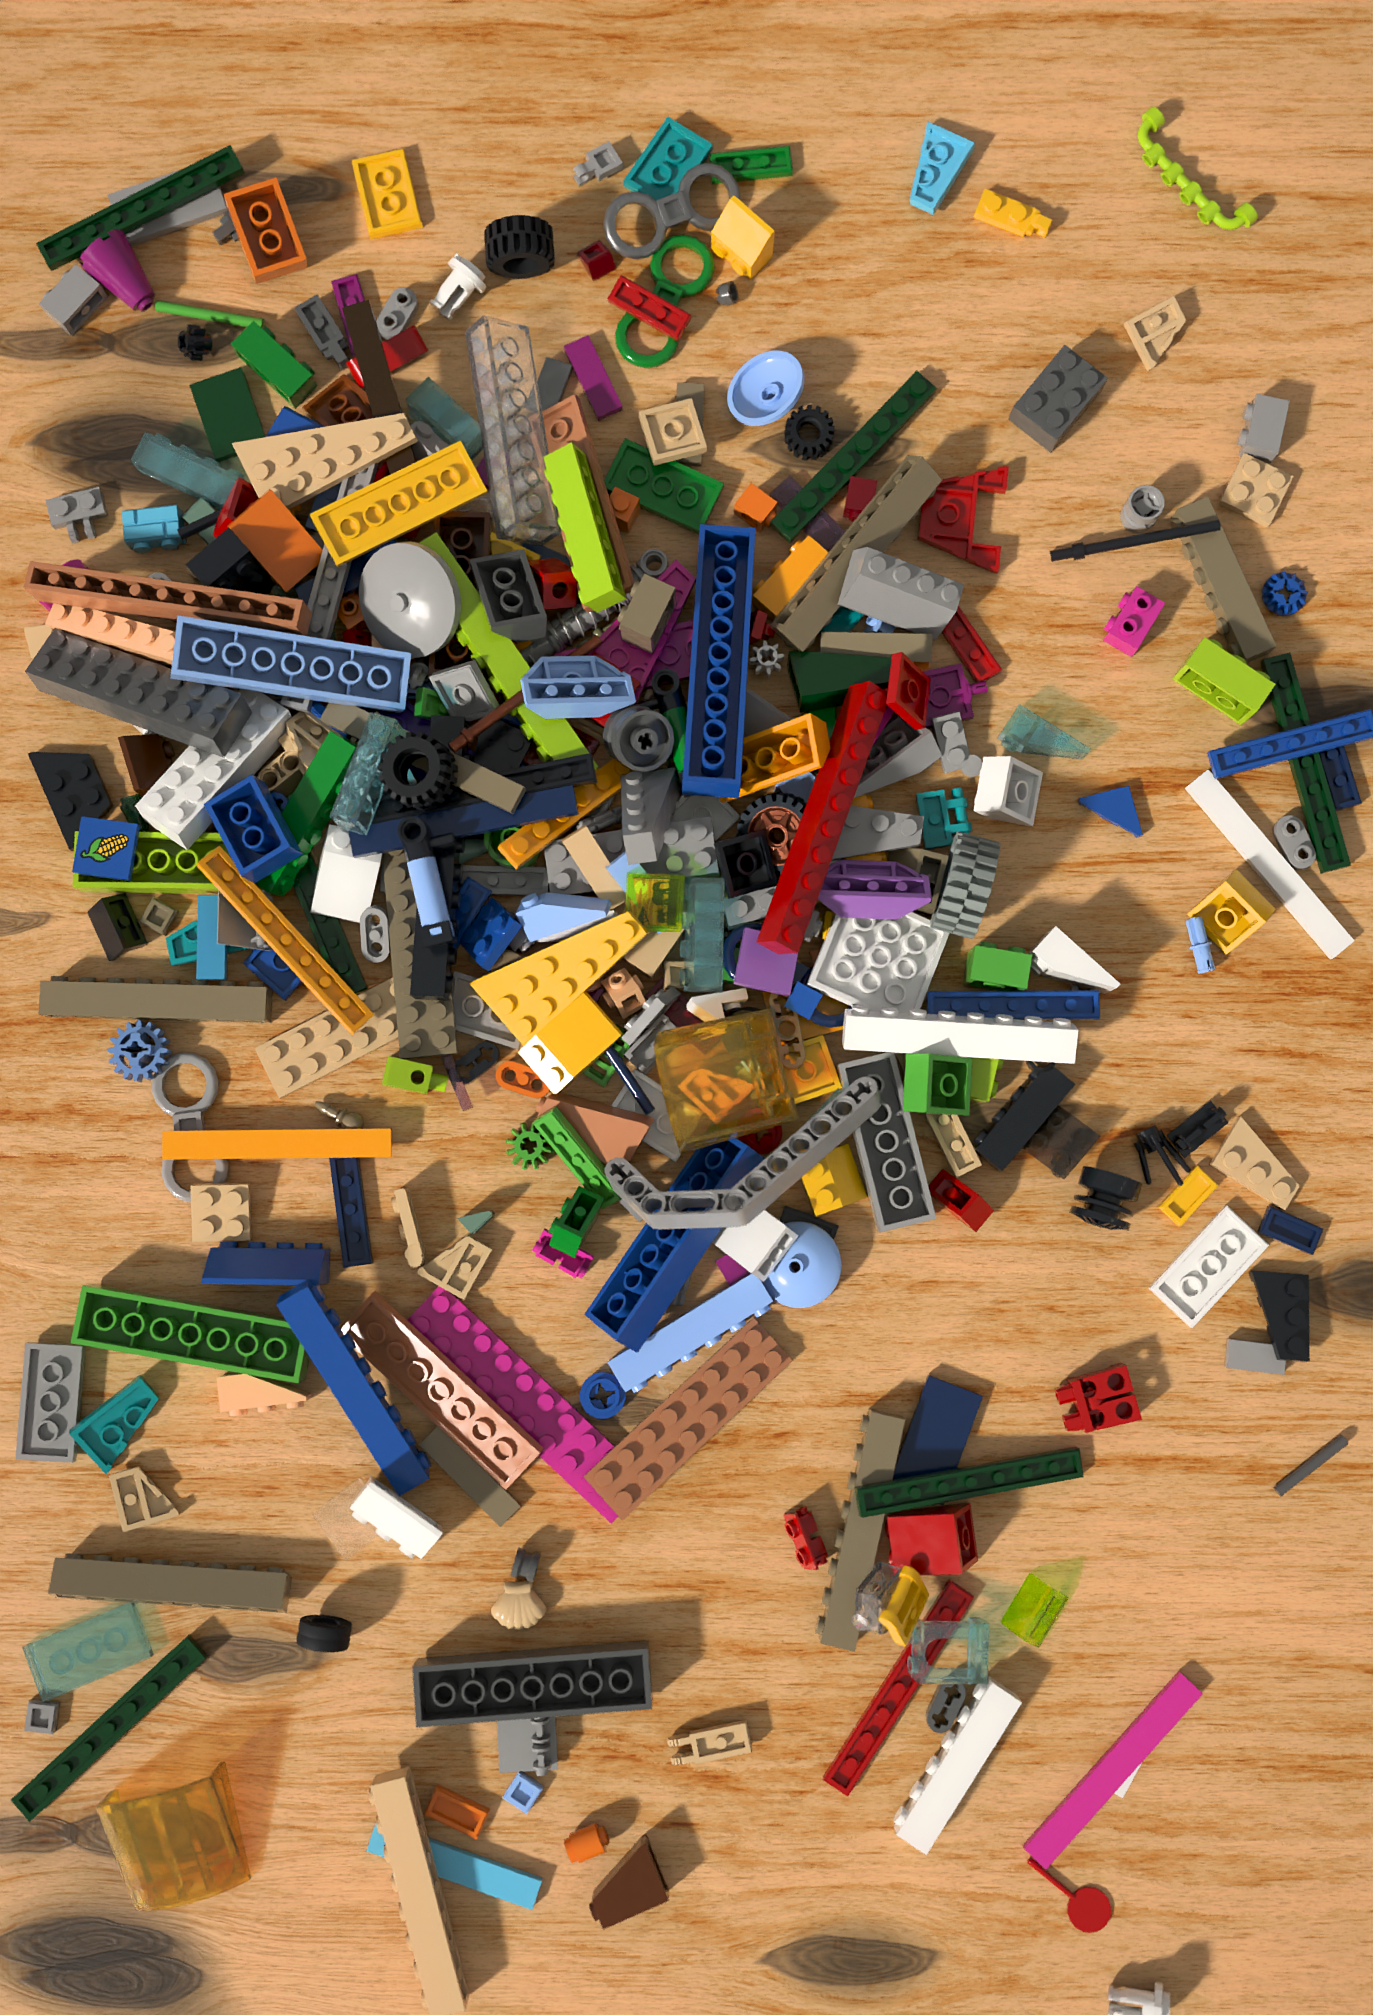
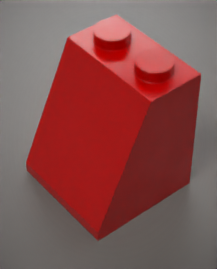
(933, 1539)

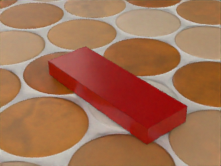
(649, 308)
(970, 648)

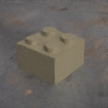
(647, 613)

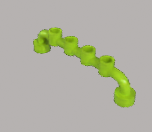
(1191, 191)

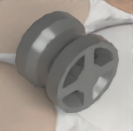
(525, 1564)

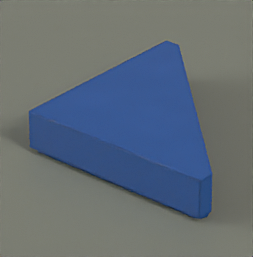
(1115, 807)

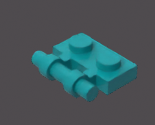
(936, 824)

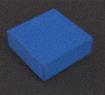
(803, 1000)

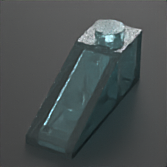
(1036, 736)

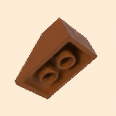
(339, 404)

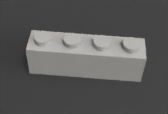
(899, 592)

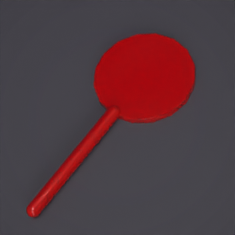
(1087, 1907)

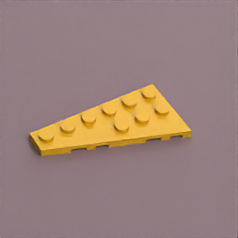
(545, 983)

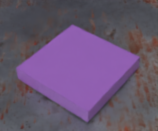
(763, 968)

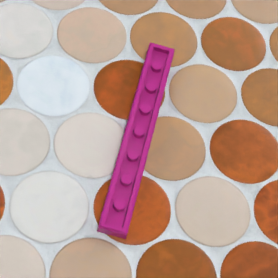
(1112, 1770)

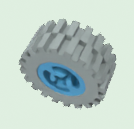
(966, 885)

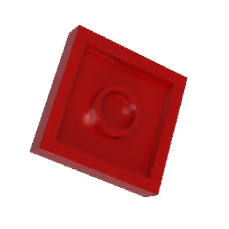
(908, 691)

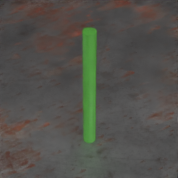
(207, 314)

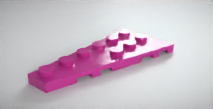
(635, 660)

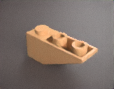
(244, 1391)

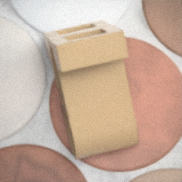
(281, 770)

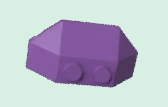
(873, 889)

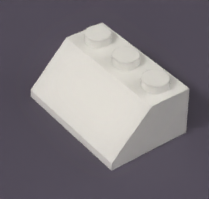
(395, 1519)

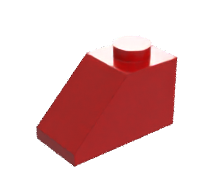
(960, 1200)

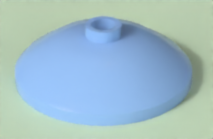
(765, 388)
(818, 1271)

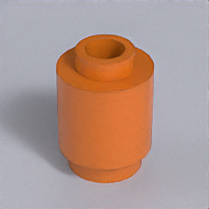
(586, 1843)

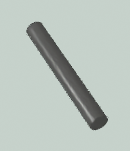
(1310, 1465)

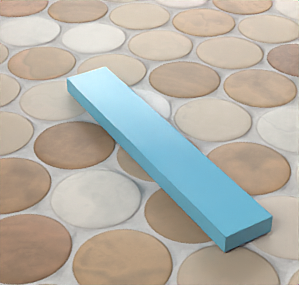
(476, 1872)

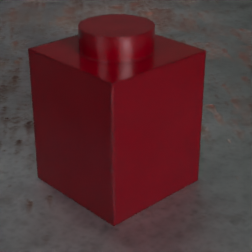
(858, 496)

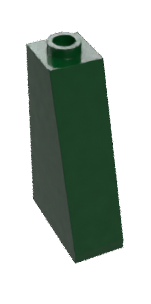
(824, 678)

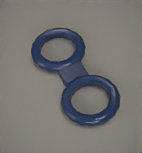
(801, 974)

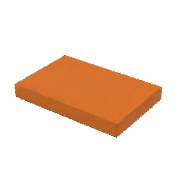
(277, 540)

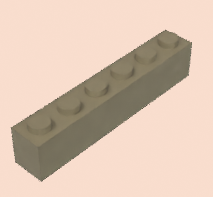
(1224, 584)

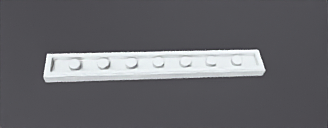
(1269, 864)

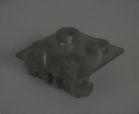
(1061, 1142)

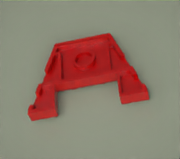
(950, 517)

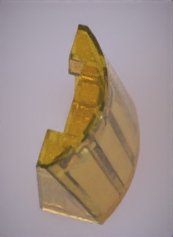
(723, 1079)
(177, 1842)

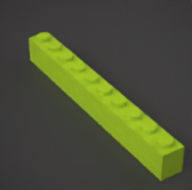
(505, 666)

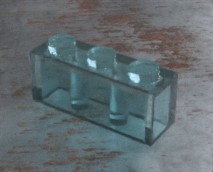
(444, 416)

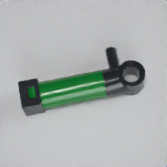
(673, 707)

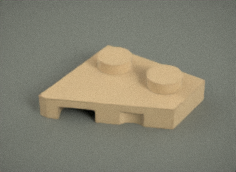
(306, 736)
(458, 1266)

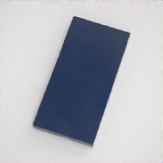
(937, 1429)

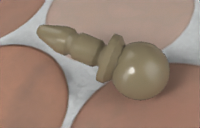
(343, 1118)

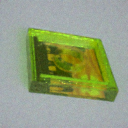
(656, 900)

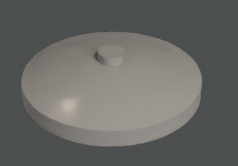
(410, 599)

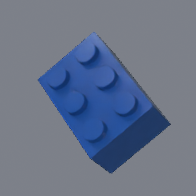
(253, 829)

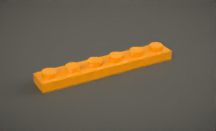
(537, 836)

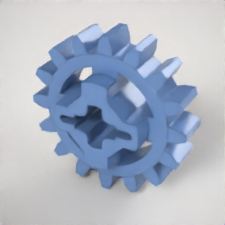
(132, 1041)

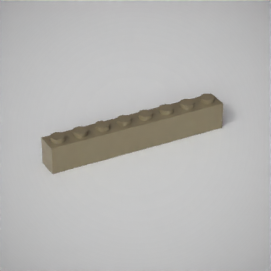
(874, 528)
(155, 1001)
(859, 1536)
(170, 1584)

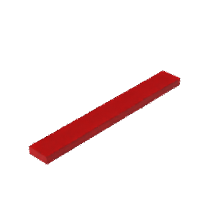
(891, 1697)

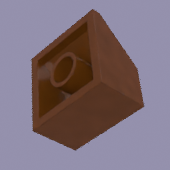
(146, 759)

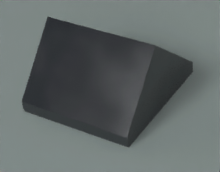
(745, 863)

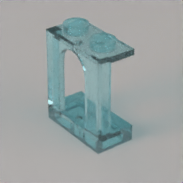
(974, 1630)

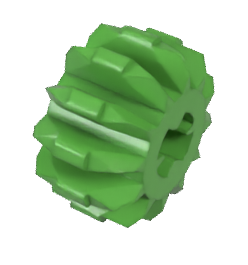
(525, 1154)

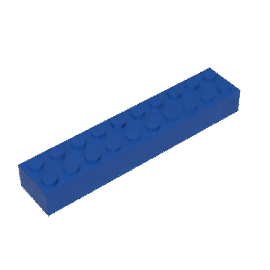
(719, 662)

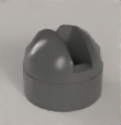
(727, 293)

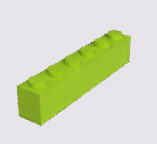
(584, 528)

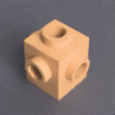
(623, 992)

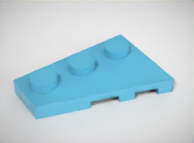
(939, 165)

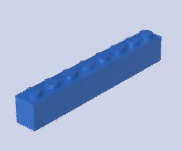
(354, 1387)

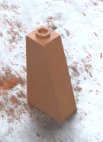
(604, 1128)

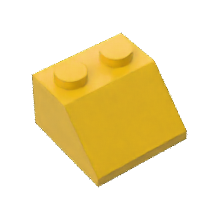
(742, 239)
(1232, 911)
(833, 1182)

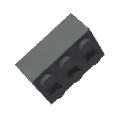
(1057, 398)

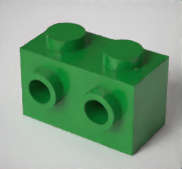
(575, 1222)

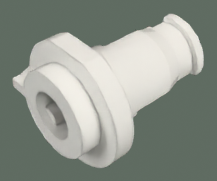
(466, 278)
(1153, 2002)

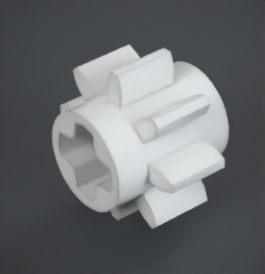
(764, 652)

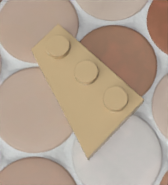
(1254, 1166)

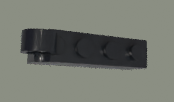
(1023, 1116)

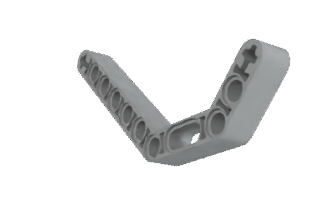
(857, 1100)

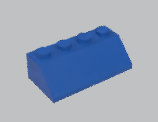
(267, 1265)

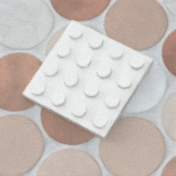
(878, 961)

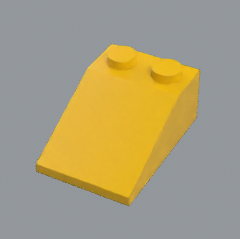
(570, 1043)

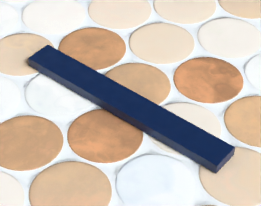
(469, 820)

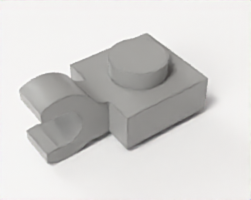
(600, 162)

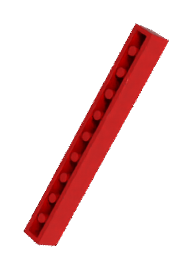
(823, 819)

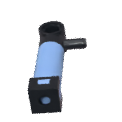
(426, 882)

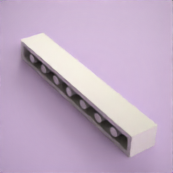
(959, 1035)

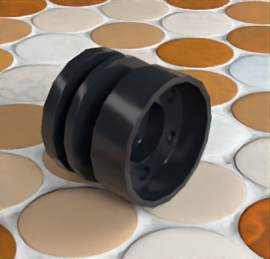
(1105, 1198)

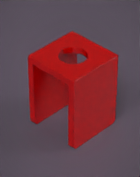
(552, 572)

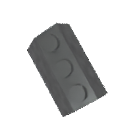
(510, 595)

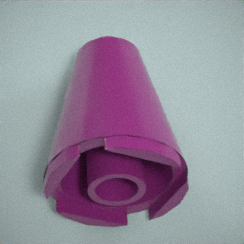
(119, 270)

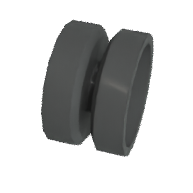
(638, 737)

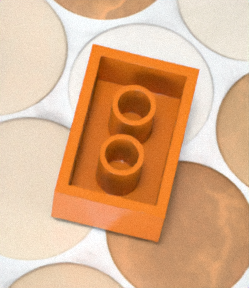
(266, 230)

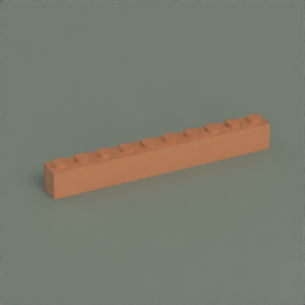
(164, 598)

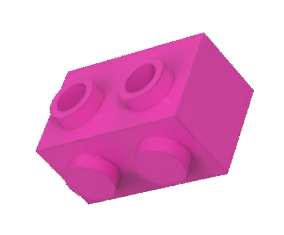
(1134, 620)

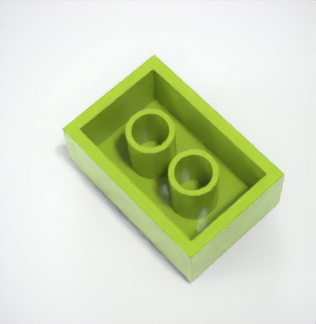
(1224, 680)

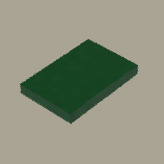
(227, 412)

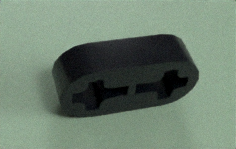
(483, 1066)

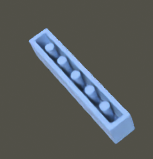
(691, 1330)

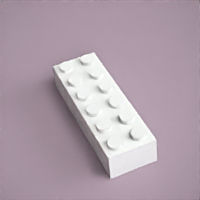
(178, 797)

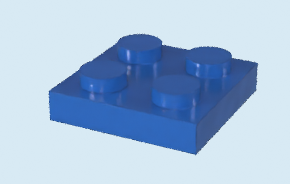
(490, 933)

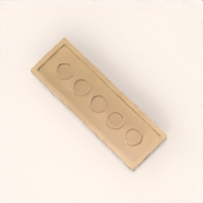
(326, 1046)

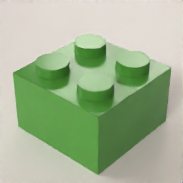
(997, 968)
(937, 1084)

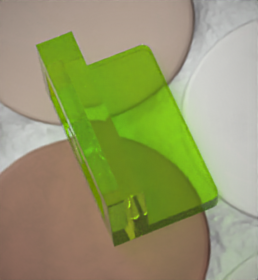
(1034, 1610)

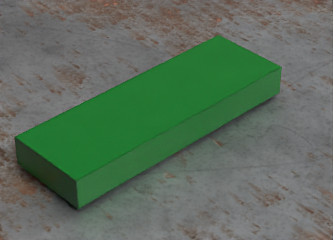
(755, 163)

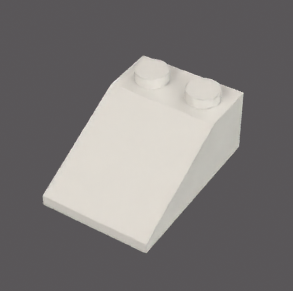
(343, 882)
(1063, 960)

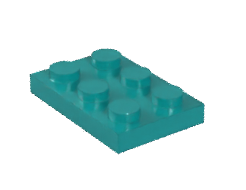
(667, 160)

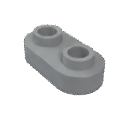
(398, 312)
(1293, 842)
(374, 932)

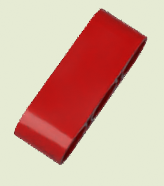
(398, 351)

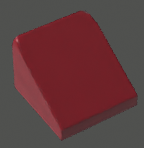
(597, 260)

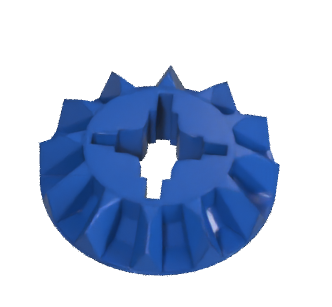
(1276, 602)
(595, 1406)

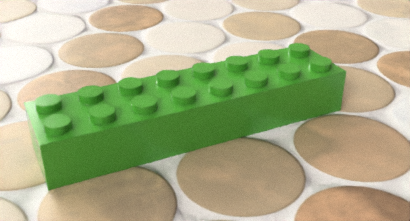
(189, 1333)

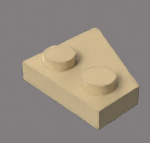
(1155, 330)
(139, 1499)

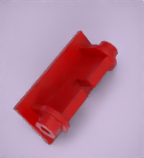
(809, 1551)

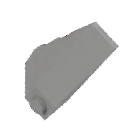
(897, 755)

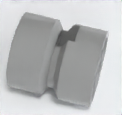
(1142, 509)

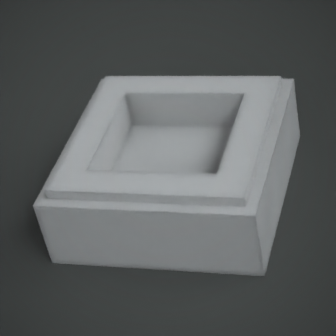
(42, 1716)

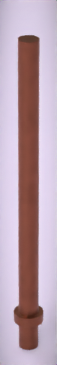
(468, 735)

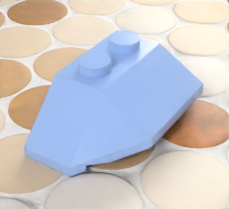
(575, 687)

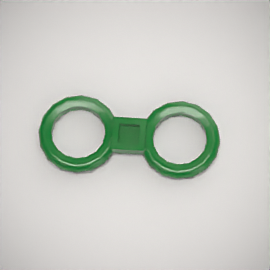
(668, 291)

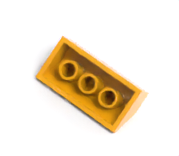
(782, 753)

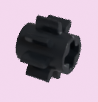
(195, 342)

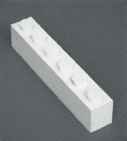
(956, 1764)

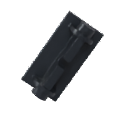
(1198, 1128)

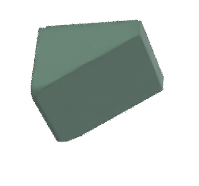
(475, 1222)

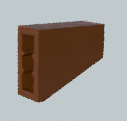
(630, 1886)

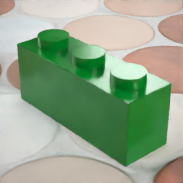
(275, 363)

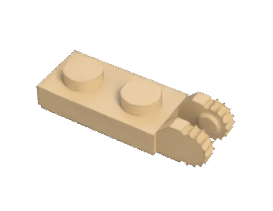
(409, 1228)
(712, 1743)

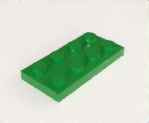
(666, 488)

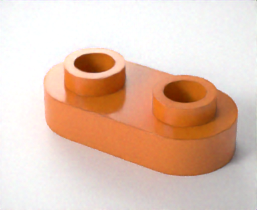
(523, 1081)

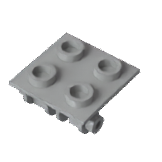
(234, 929)
(527, 1745)

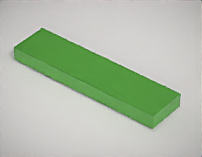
(575, 1154)

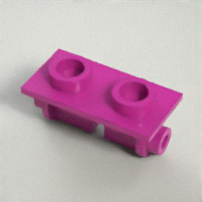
(573, 1266)

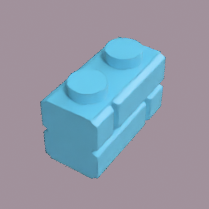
(153, 528)

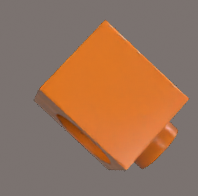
(756, 508)

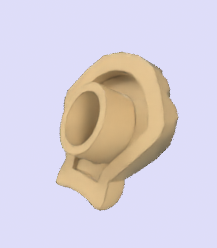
(518, 1606)

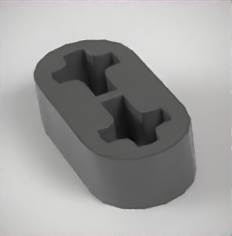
(951, 1710)

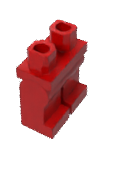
(1089, 1396)

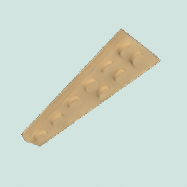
(316, 459)

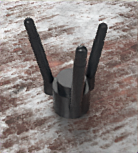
(1153, 1140)

